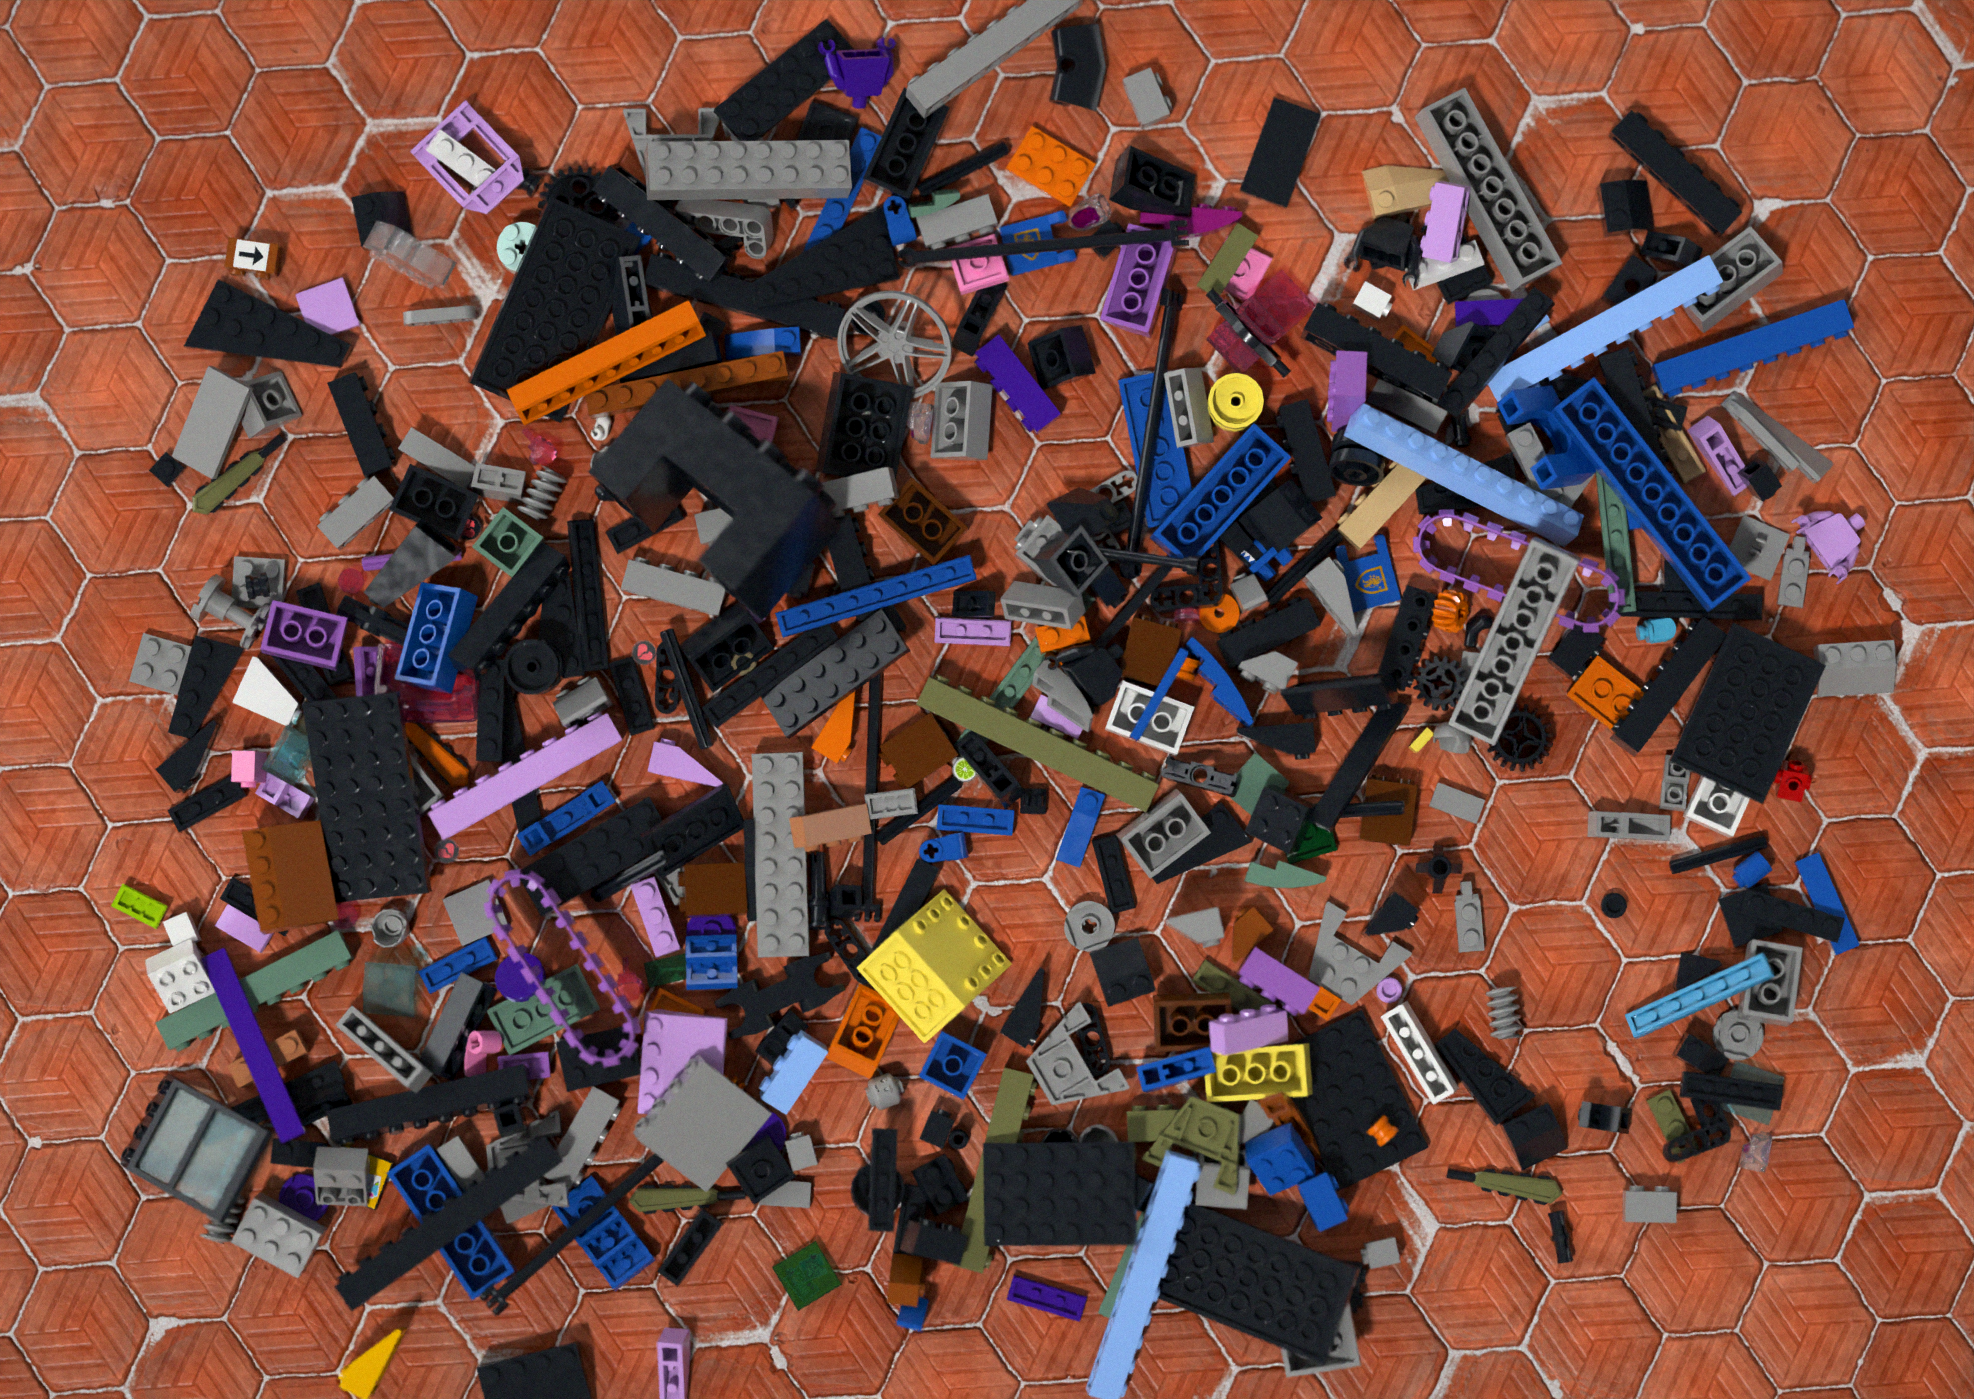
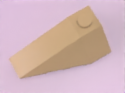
(1399, 189)

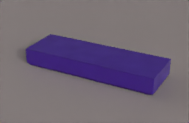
(1485, 311)
(1046, 1298)

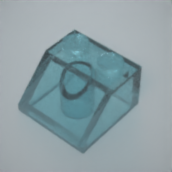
(289, 756)
(390, 989)

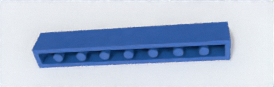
(1753, 347)

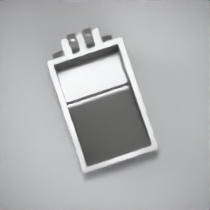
(1033, 539)

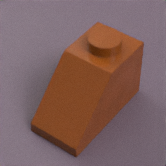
(1248, 932)

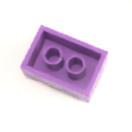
(1346, 387)
(304, 635)
(1277, 982)

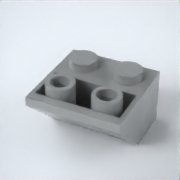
(1269, 669)
(341, 1176)
(1209, 1196)

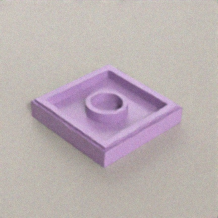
(328, 307)

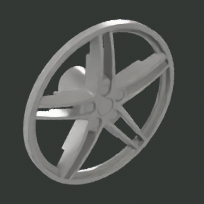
(897, 340)

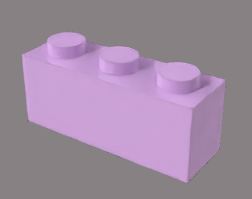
(1445, 221)
(655, 917)
(1248, 1030)

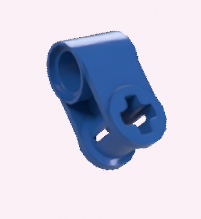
(898, 225)
(949, 848)

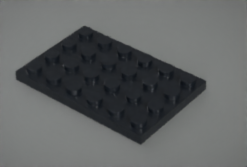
(1747, 713)
(1349, 1095)
(1060, 1194)

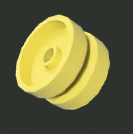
(1232, 417)

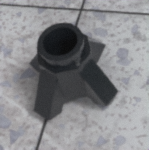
(1438, 868)

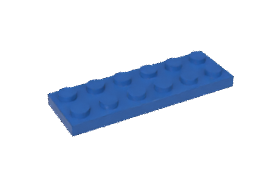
(1169, 471)

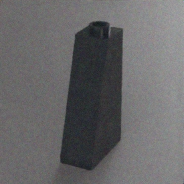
(415, 560)

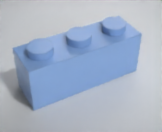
(792, 1071)

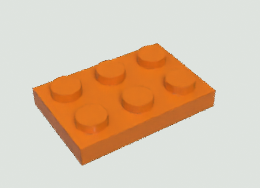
(1050, 167)
(1604, 692)

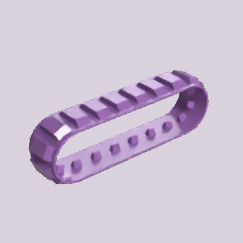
(1517, 539)
(531, 974)

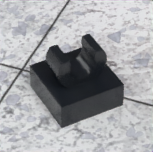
(1033, 801)

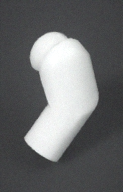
(601, 428)

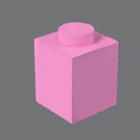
(247, 768)

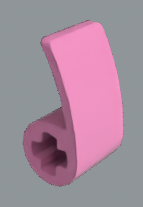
(477, 1047)

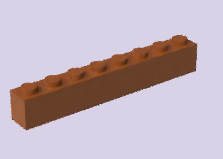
(712, 379)

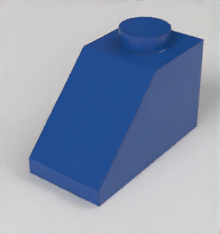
(912, 1316)

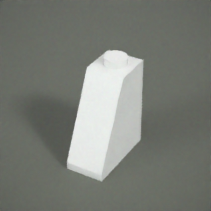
(266, 695)

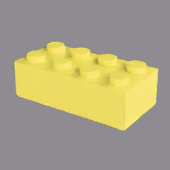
(1260, 1073)

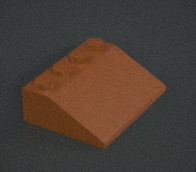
(290, 876)

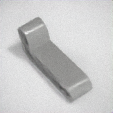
(732, 219)

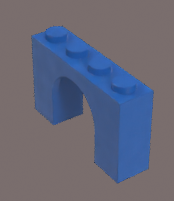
(1568, 463)

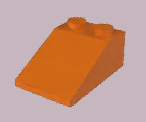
(863, 1032)

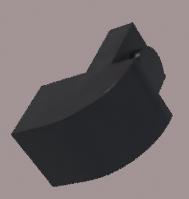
(1604, 1117)
(510, 1120)

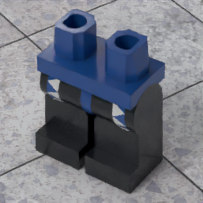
(1253, 554)

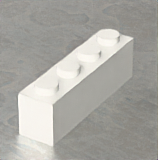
(1420, 1052)

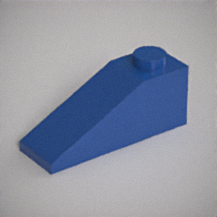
(763, 342)
(1080, 827)
(1176, 1070)

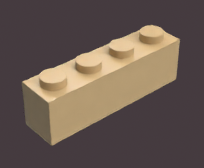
(1380, 505)

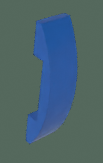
(566, 819)

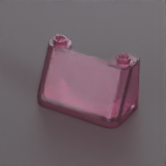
(423, 704)

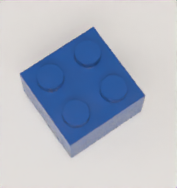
(952, 1065)
(1280, 1159)
(1322, 1201)

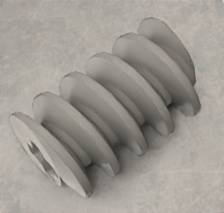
(542, 494)
(1504, 1013)
(217, 1230)

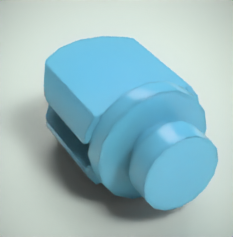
(1656, 630)

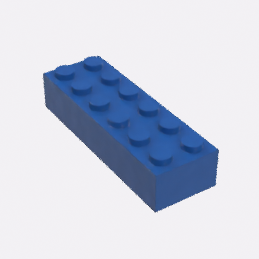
(1221, 495)
(475, 1254)

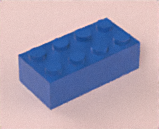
(435, 628)

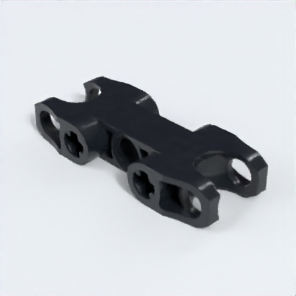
(761, 1003)

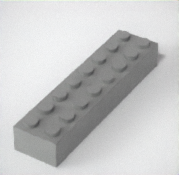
(747, 170)
(1495, 197)
(1514, 640)
(778, 865)

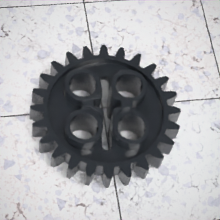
(563, 191)

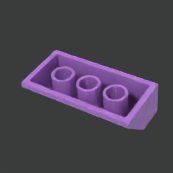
(1138, 284)

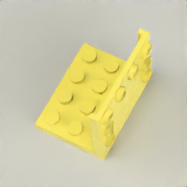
(934, 965)

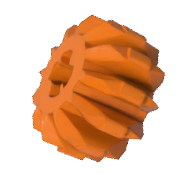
(1450, 611)

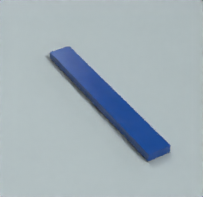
(876, 596)

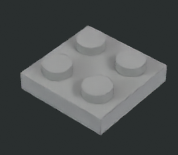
(248, 565)
(160, 664)

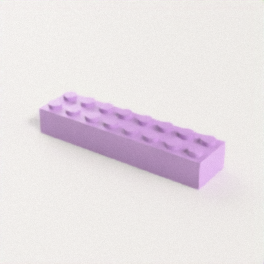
(525, 776)

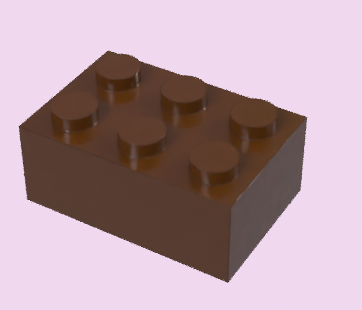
(923, 522)
(1184, 1019)

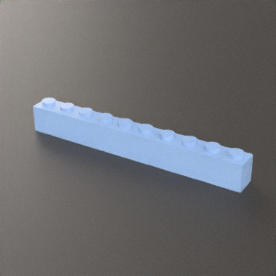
(1608, 327)
(1463, 475)
(1142, 1276)

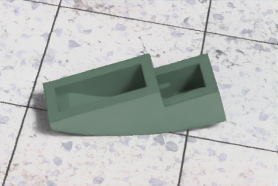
(1282, 876)

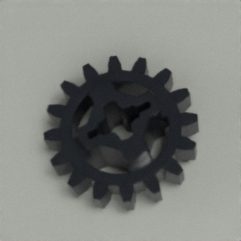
(1442, 674)

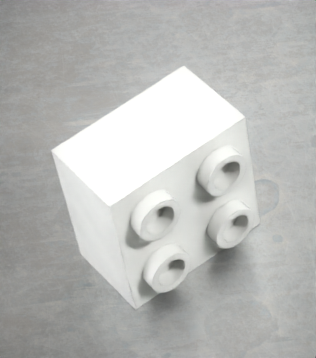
(179, 976)

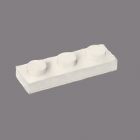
(459, 159)
(1435, 270)

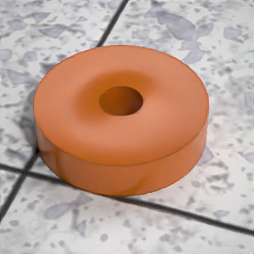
(1225, 623)

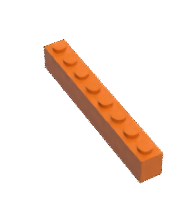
(606, 362)

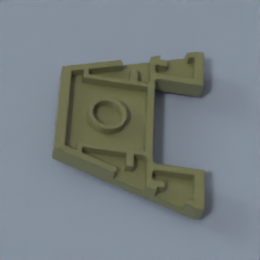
(1207, 1131)

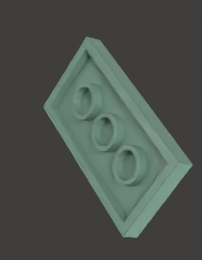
(530, 1021)

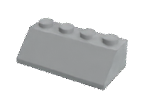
(1745, 268)

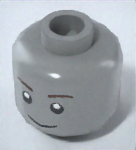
(884, 1091)

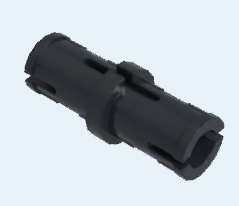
(1560, 1236)

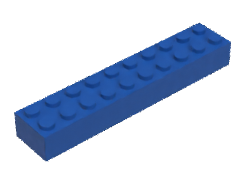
(1651, 494)

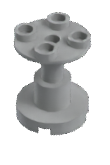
(223, 606)

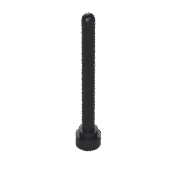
(1189, 564)

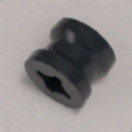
(531, 182)
(257, 586)

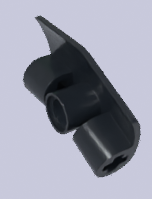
(1084, 49)

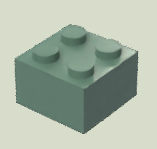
(508, 542)

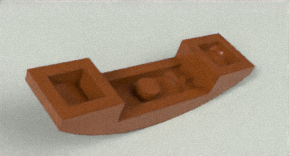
(1283, 1111)

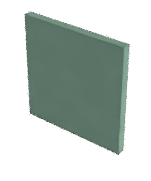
(1254, 776)

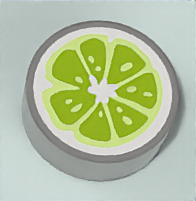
(962, 771)

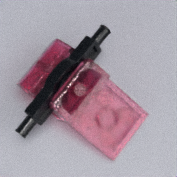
(1259, 323)

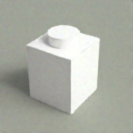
(1372, 301)
(182, 929)

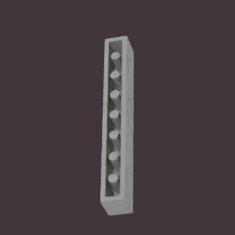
(986, 52)
(849, 492)

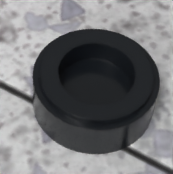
(1613, 905)

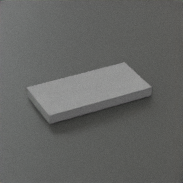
(212, 422)

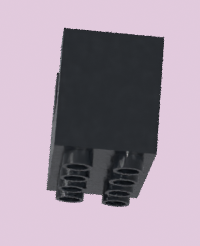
(775, 511)

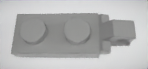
(1794, 575)
(1468, 920)

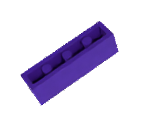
(1017, 384)

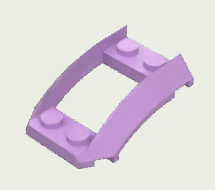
(498, 185)

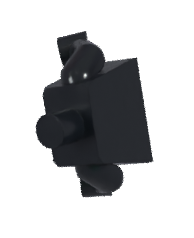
(1388, 244)
(1091, 670)

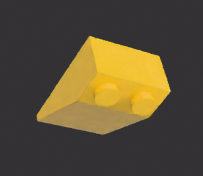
(367, 1371)

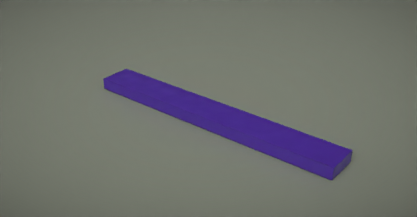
(253, 1045)

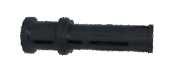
(819, 903)

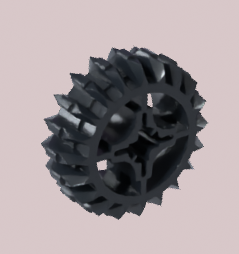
(1540, 742)

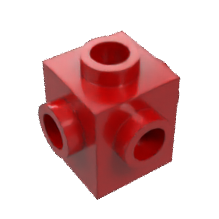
(1792, 780)

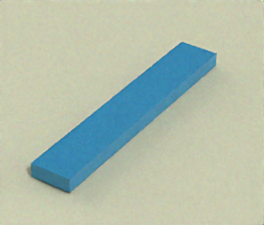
(1699, 995)

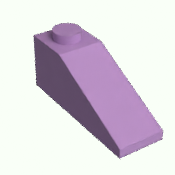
(1718, 452)
(675, 763)
(673, 1363)

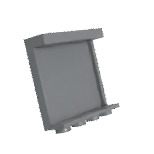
(701, 1123)

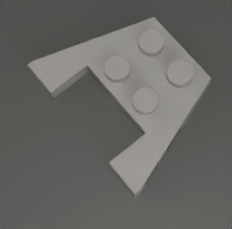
(638, 129)
(1345, 969)
(1062, 1069)
(497, 1151)

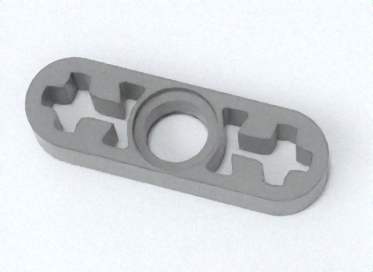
(439, 316)

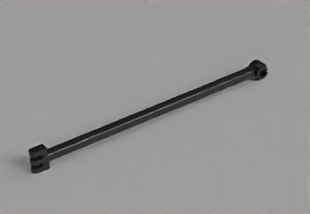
(1049, 245)
(1171, 302)
(871, 787)
(499, 1296)

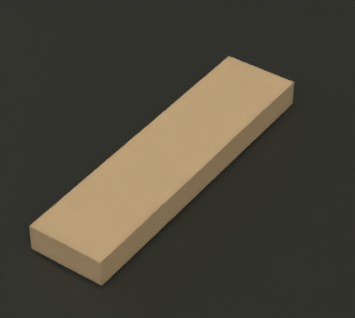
(1677, 445)

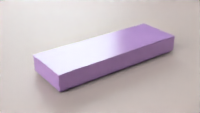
(972, 631)

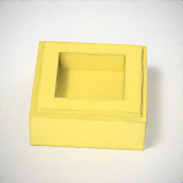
(1421, 740)

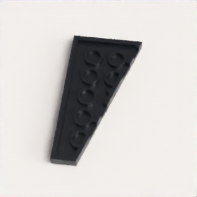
(842, 263)
(254, 328)

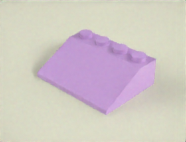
(668, 1045)

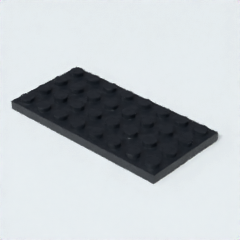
(553, 299)
(367, 796)
(1257, 1283)

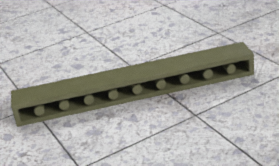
(1038, 743)

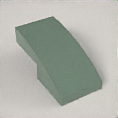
(940, 200)

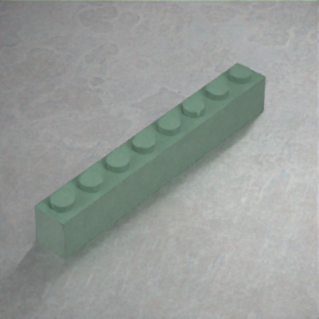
(260, 987)

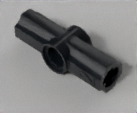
(373, 620)

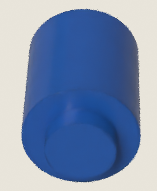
(1751, 870)

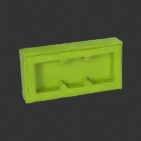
(139, 906)

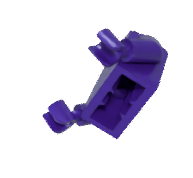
(860, 71)

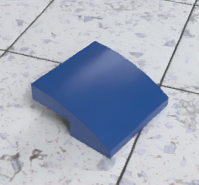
(711, 962)

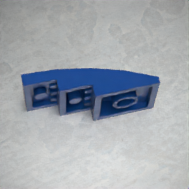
(1225, 691)
(609, 1240)

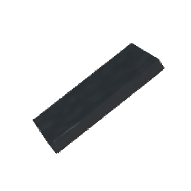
(1280, 152)
(694, 829)

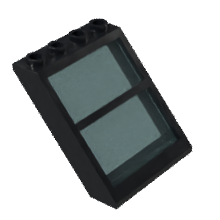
(195, 1148)

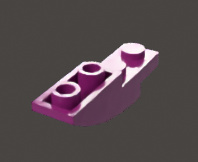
(1201, 223)

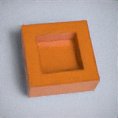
(1324, 1003)

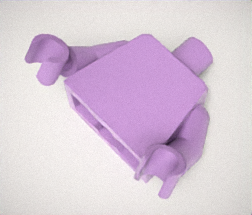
(1832, 539)

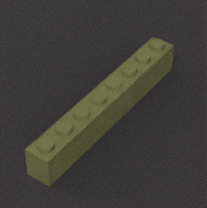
(1003, 1128)

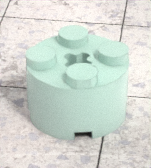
(510, 240)

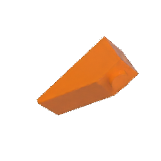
(837, 733)

